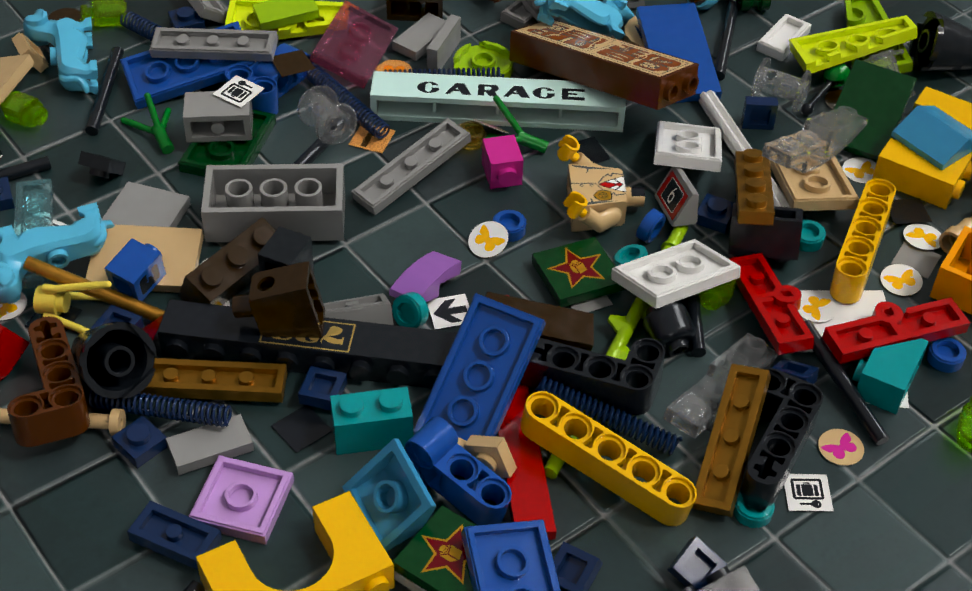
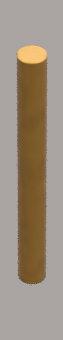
(106, 294)

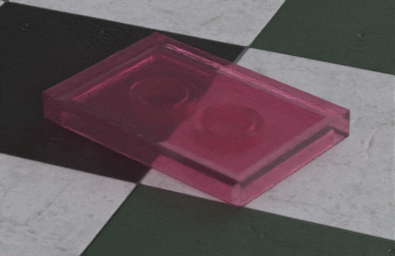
(354, 44)

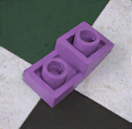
(426, 276)

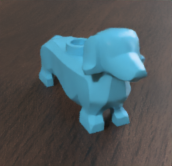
(597, 16)
(69, 49)
(49, 244)

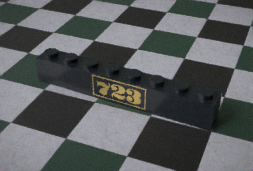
(347, 346)

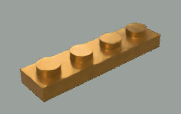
(753, 188)
(218, 380)
(731, 439)

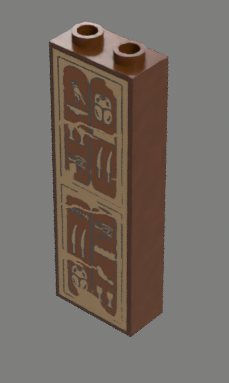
(605, 63)

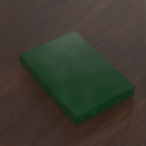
(880, 98)
(228, 152)

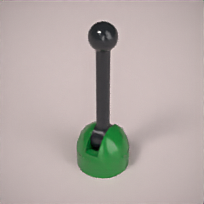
(834, 78)

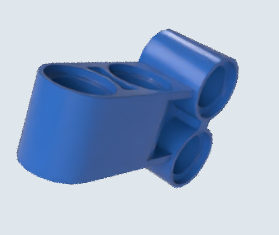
(267, 76)
(439, 457)

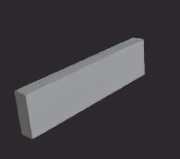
(214, 44)
(411, 166)

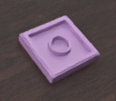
(242, 499)

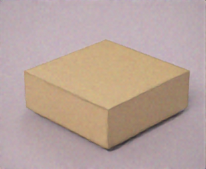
(26, 46)

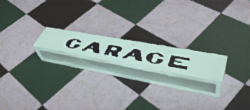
(465, 98)

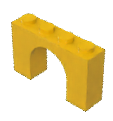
(918, 176)
(351, 543)

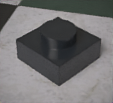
(101, 165)

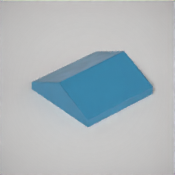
(934, 136)
(391, 495)

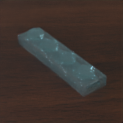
(33, 210)

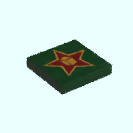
(576, 272)
(437, 554)

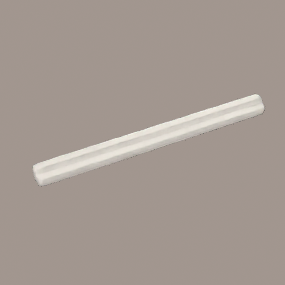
(732, 135)

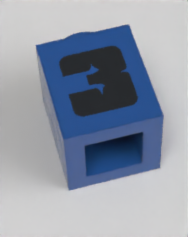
(136, 269)

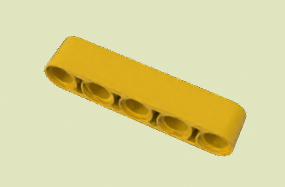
(862, 241)
(614, 475)

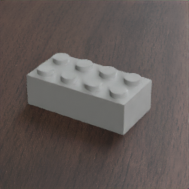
(285, 195)

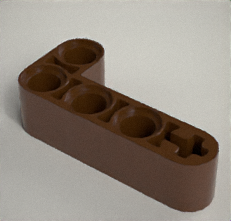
(61, 406)

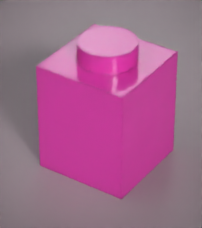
(502, 161)

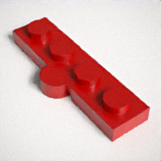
(773, 305)
(892, 326)

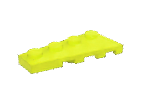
(243, 13)
(845, 44)

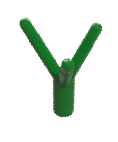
(158, 127)
(522, 138)

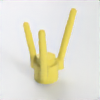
(56, 299)

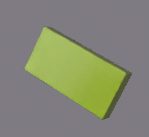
(280, 13)

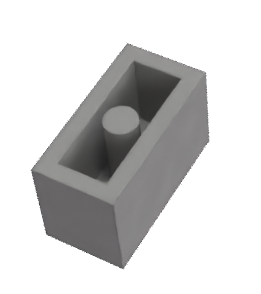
(214, 119)

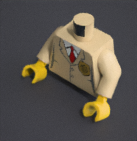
(595, 192)

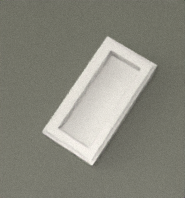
(776, 40)

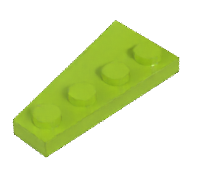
(868, 11)

